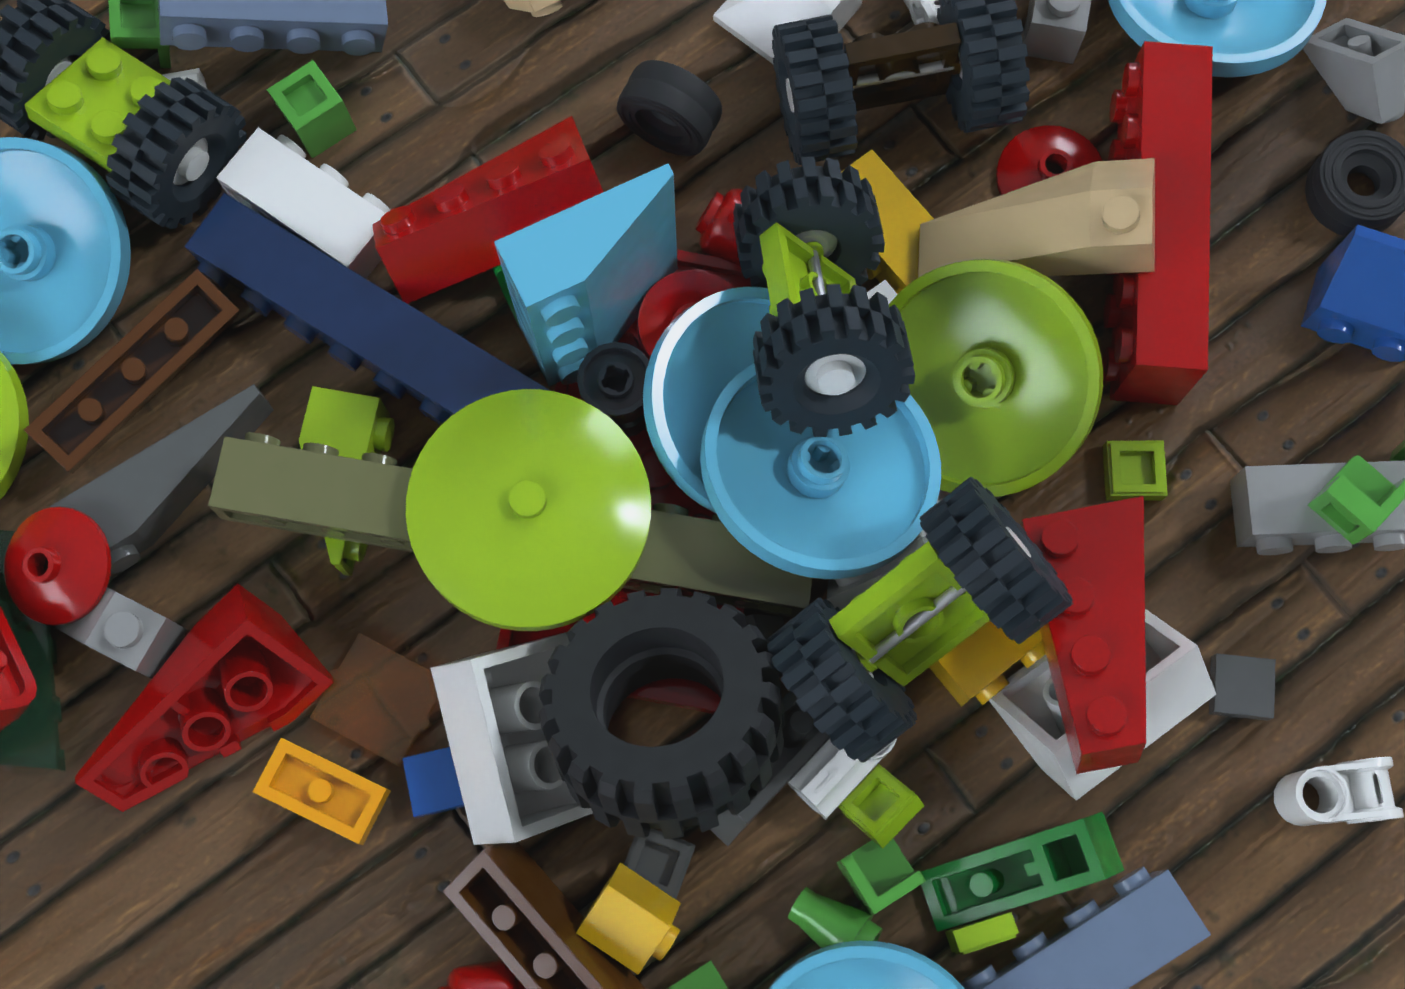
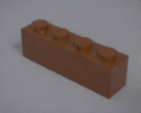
(133, 372)
(532, 923)

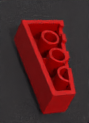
(455, 226)

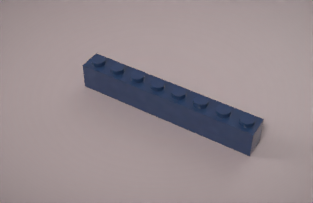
(347, 312)

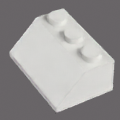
(1174, 689)
(499, 744)

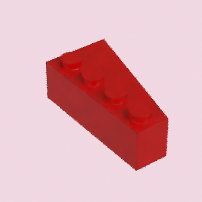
(1100, 639)

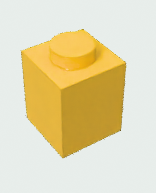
(631, 920)

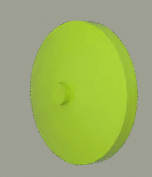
(1001, 371)
(528, 509)

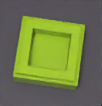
(1135, 470)
(881, 806)
(982, 933)

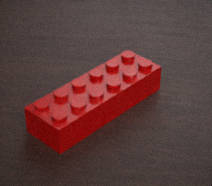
(1164, 314)

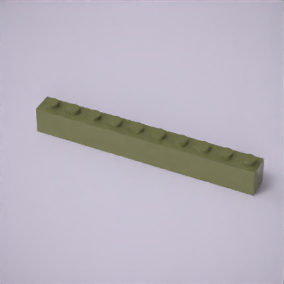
(366, 504)

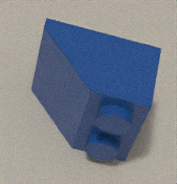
(1362, 294)

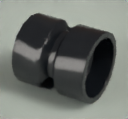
(614, 383)

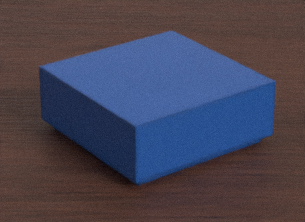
(432, 782)

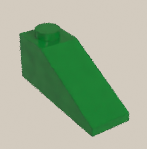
(1021, 872)

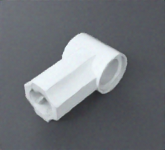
(831, 777)

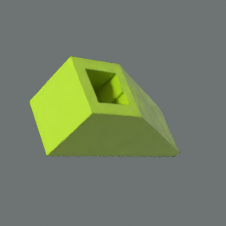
(354, 427)

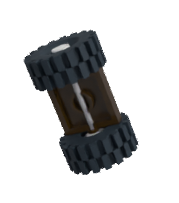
(969, 56)

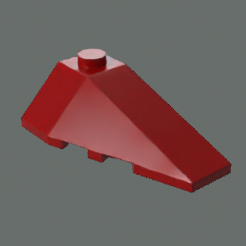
(218, 687)

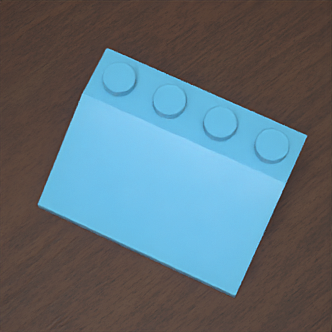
(588, 270)

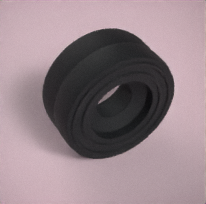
(669, 107)
(1365, 153)

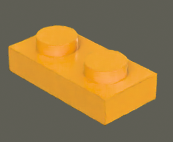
(321, 791)

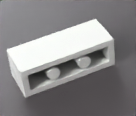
(305, 199)

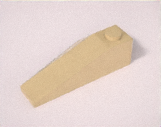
(1064, 225)

